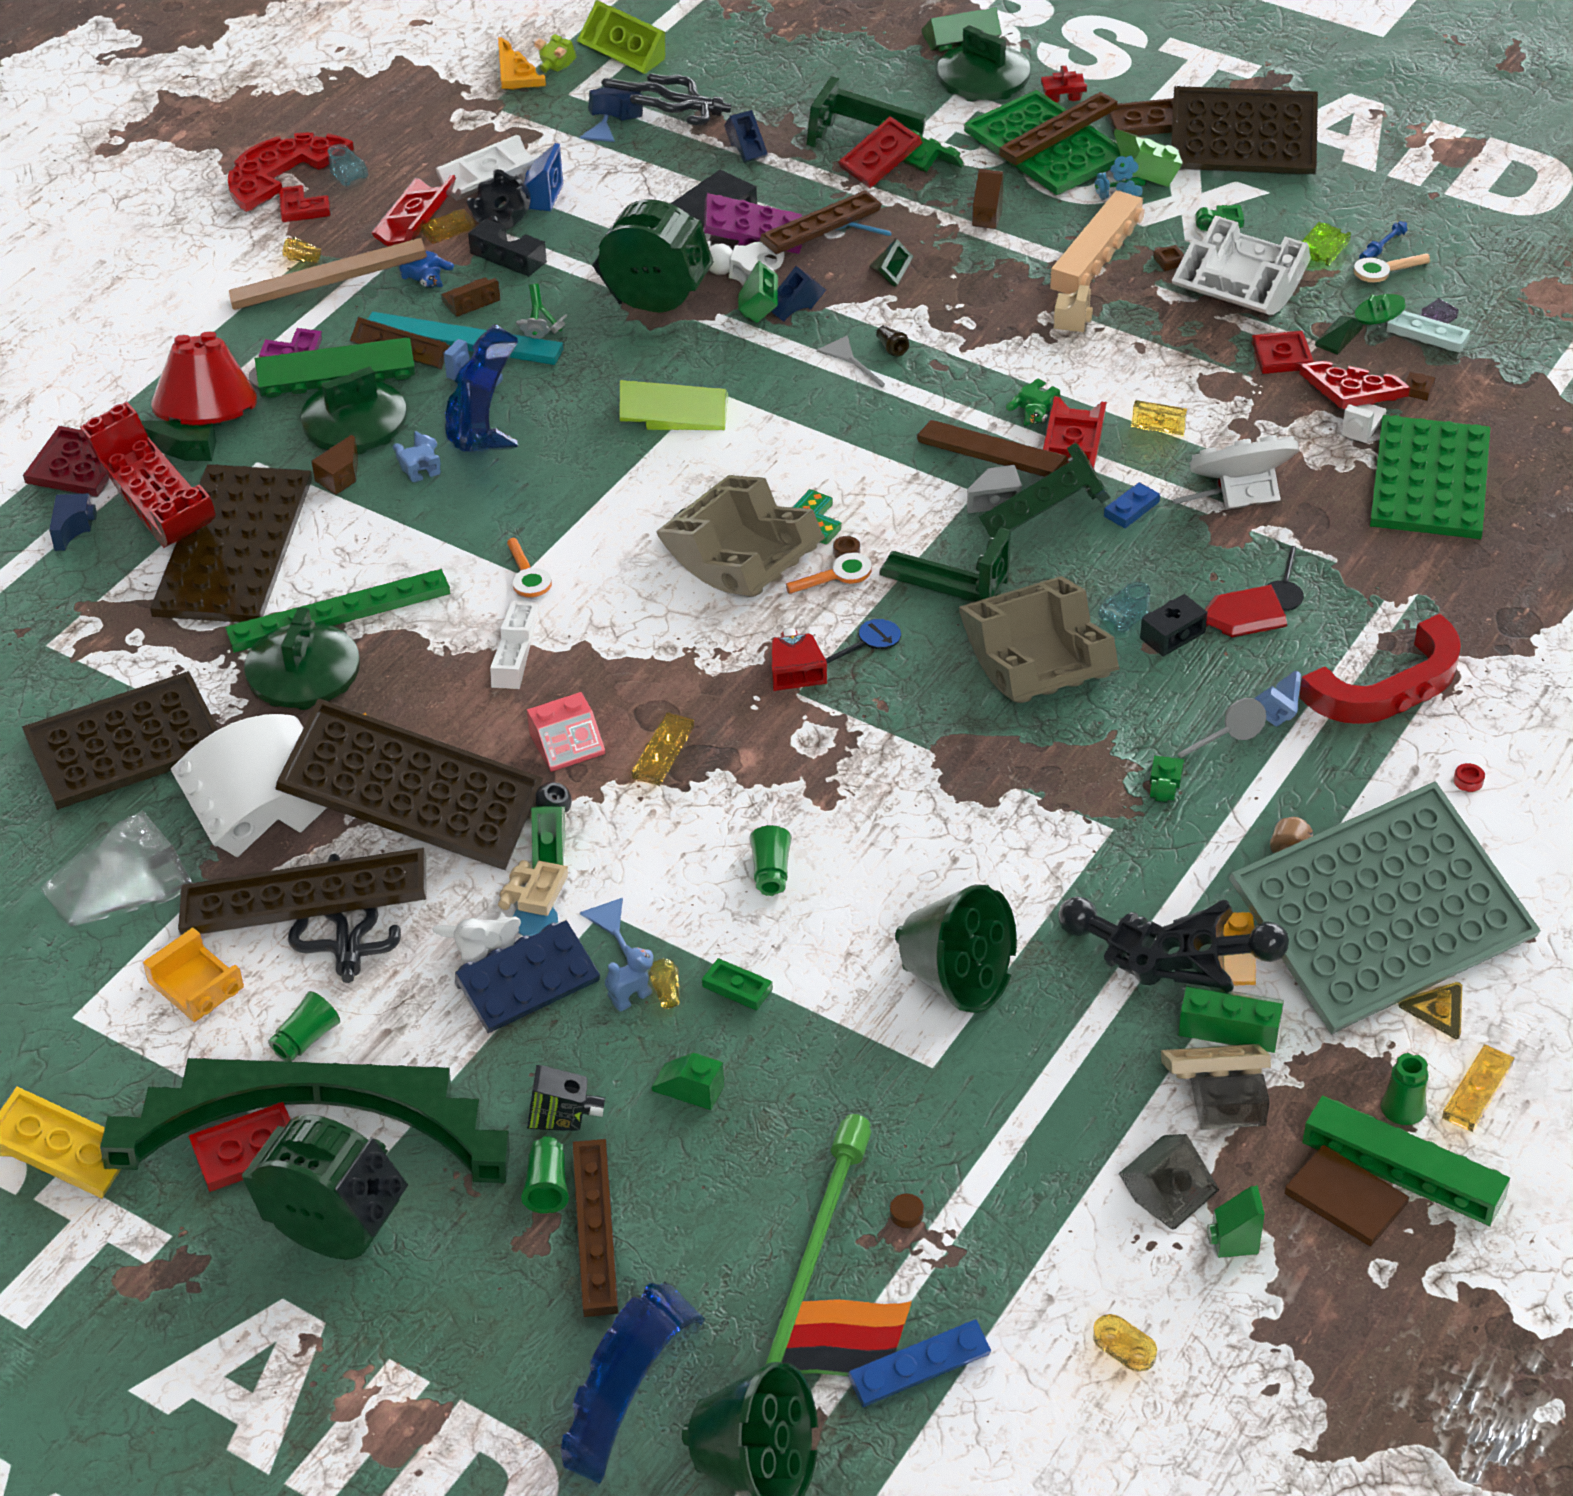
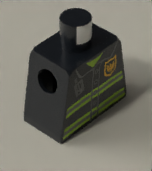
(561, 1100)

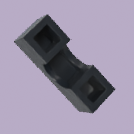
(521, 255)

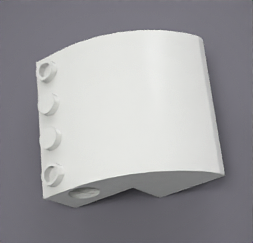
(1243, 267)
(234, 781)

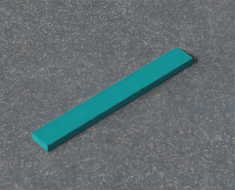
(527, 348)

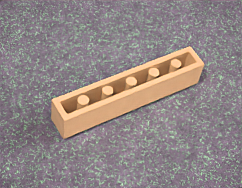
(1097, 242)

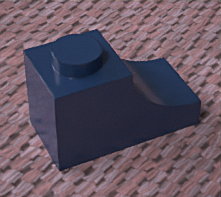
(614, 103)
(746, 136)
(796, 293)
(70, 517)

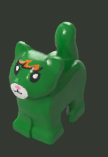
(1034, 401)

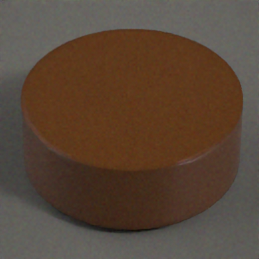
(845, 545)
(906, 1210)

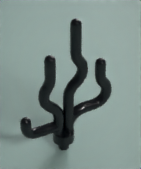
(693, 101)
(347, 951)

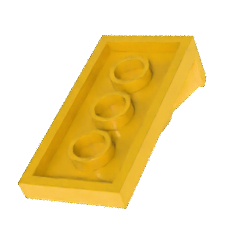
(54, 1141)

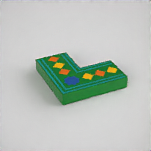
(820, 504)

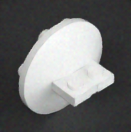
(1246, 469)

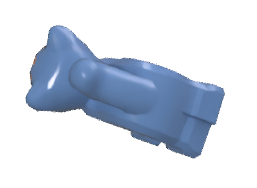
(418, 457)
(630, 978)

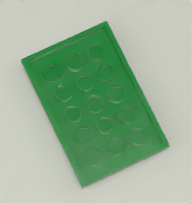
(1058, 166)
(1431, 477)

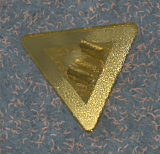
(1438, 1008)

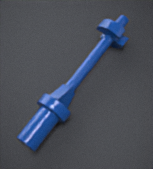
(1375, 248)

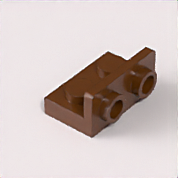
(472, 296)

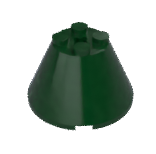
(961, 946)
(757, 1433)

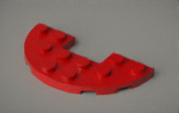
(255, 170)

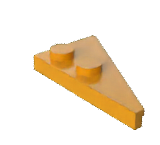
(516, 70)

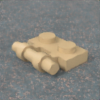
(541, 888)

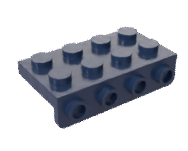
(526, 975)

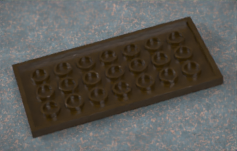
(234, 560)
(410, 784)

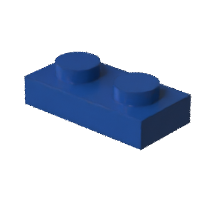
(1131, 505)

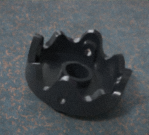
(499, 190)

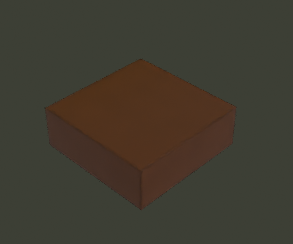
(1168, 257)

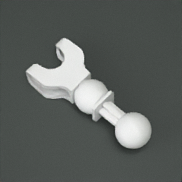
(741, 259)

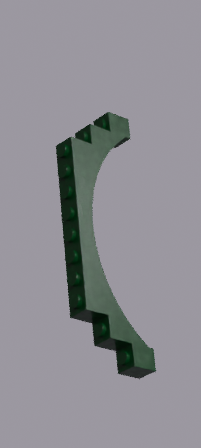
(229, 1087)

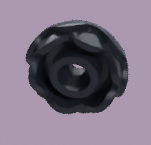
(552, 790)

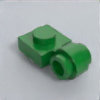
(1205, 216)
(1165, 778)

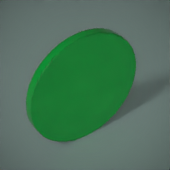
(1380, 309)

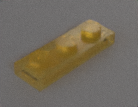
(1478, 1088)

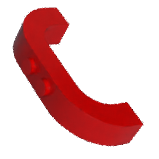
(1396, 694)

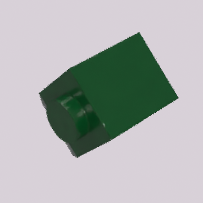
(182, 440)

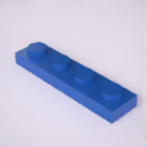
(919, 1363)

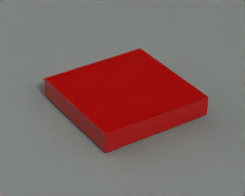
(1281, 351)

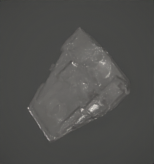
(117, 871)

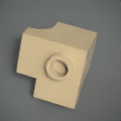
(1073, 310)

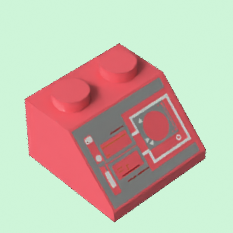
(565, 731)

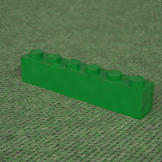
(311, 368)
(1408, 1160)

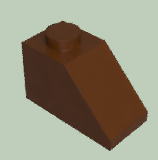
(988, 199)
(337, 466)

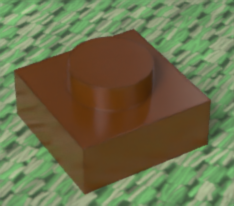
(1420, 385)

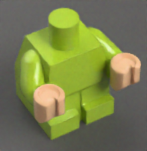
(556, 54)

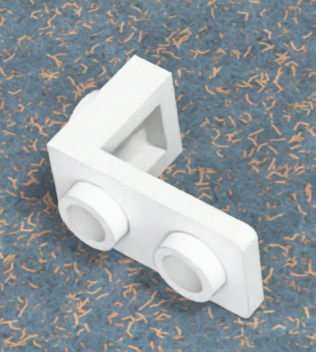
(1362, 421)

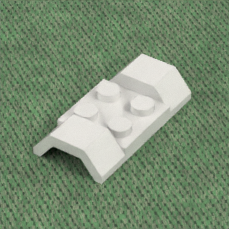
(479, 166)

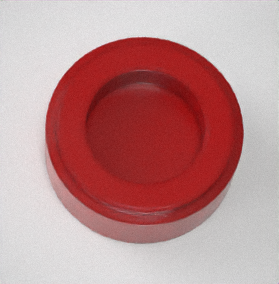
(1469, 777)

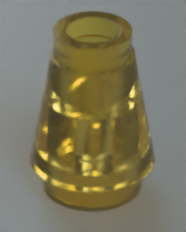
(299, 250)
(665, 981)

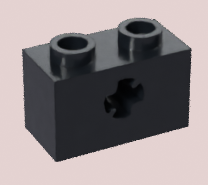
(1173, 625)

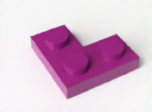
(302, 341)

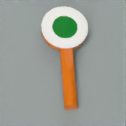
(846, 568)
(529, 581)

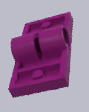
(743, 219)

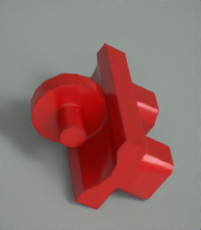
(1064, 83)

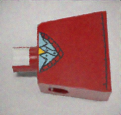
(797, 661)

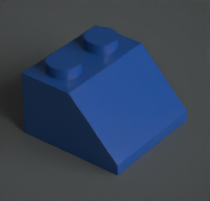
(545, 179)

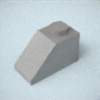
(993, 488)

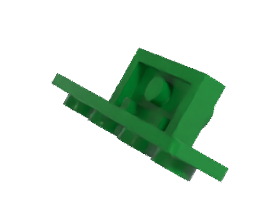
(926, 153)

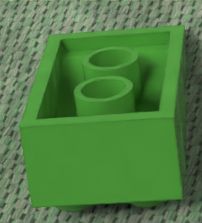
(1155, 160)

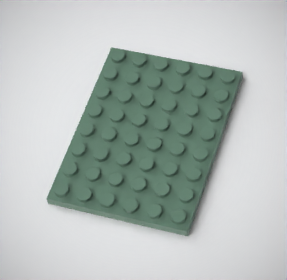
(1385, 906)

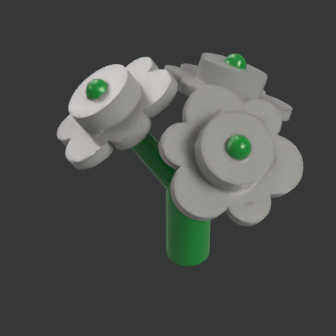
(537, 327)

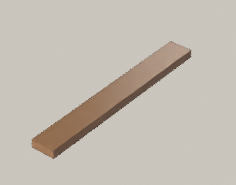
(327, 273)

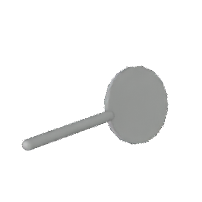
(1242, 721)

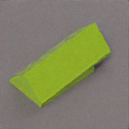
(623, 37)
(673, 406)

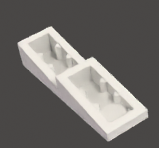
(514, 646)

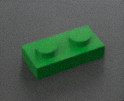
(737, 984)

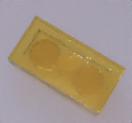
(448, 226)
(1159, 417)

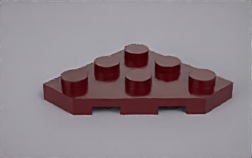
(67, 464)

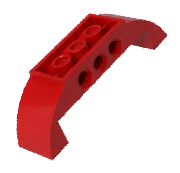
(146, 476)

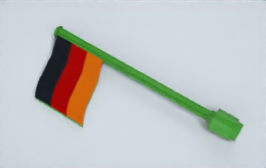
(836, 1333)

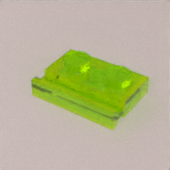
(1326, 242)

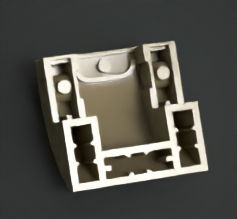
(740, 536)
(1038, 639)

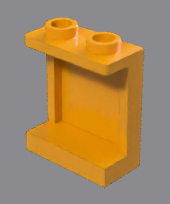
(192, 976)

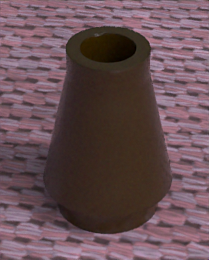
(894, 341)

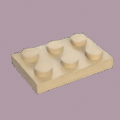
(1216, 1060)

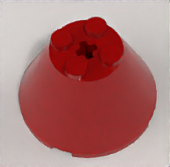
(202, 383)

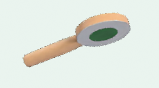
(1377, 270)

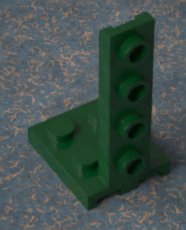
(855, 106)
(1047, 493)
(992, 570)

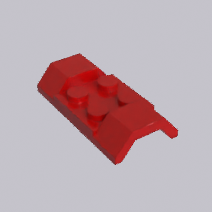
(412, 211)
(1075, 426)

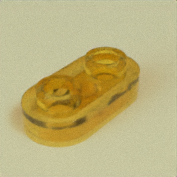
(1128, 1342)

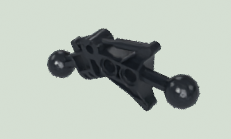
(1138, 953)

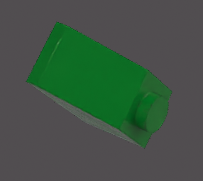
(759, 293)
(548, 834)
(691, 1080)
(1238, 1225)

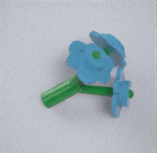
(1122, 169)

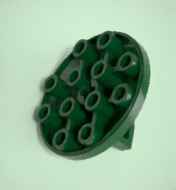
(983, 67)
(354, 407)
(301, 663)

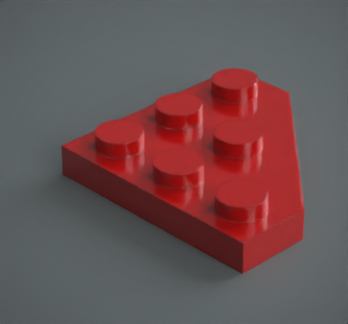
(1353, 385)

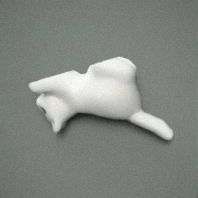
(478, 937)

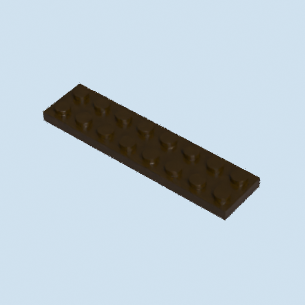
(303, 892)

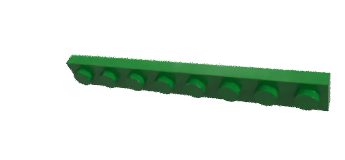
(346, 607)

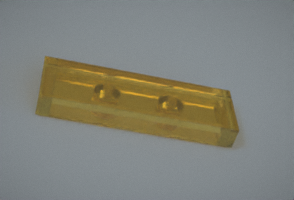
(663, 749)

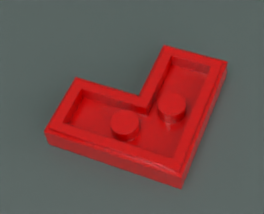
(297, 207)

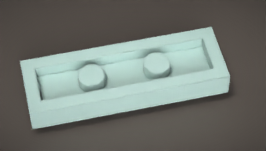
(1429, 331)

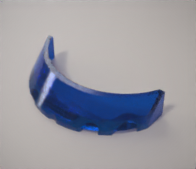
(470, 403)
(617, 1371)

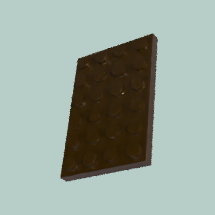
(1245, 129)
(119, 739)

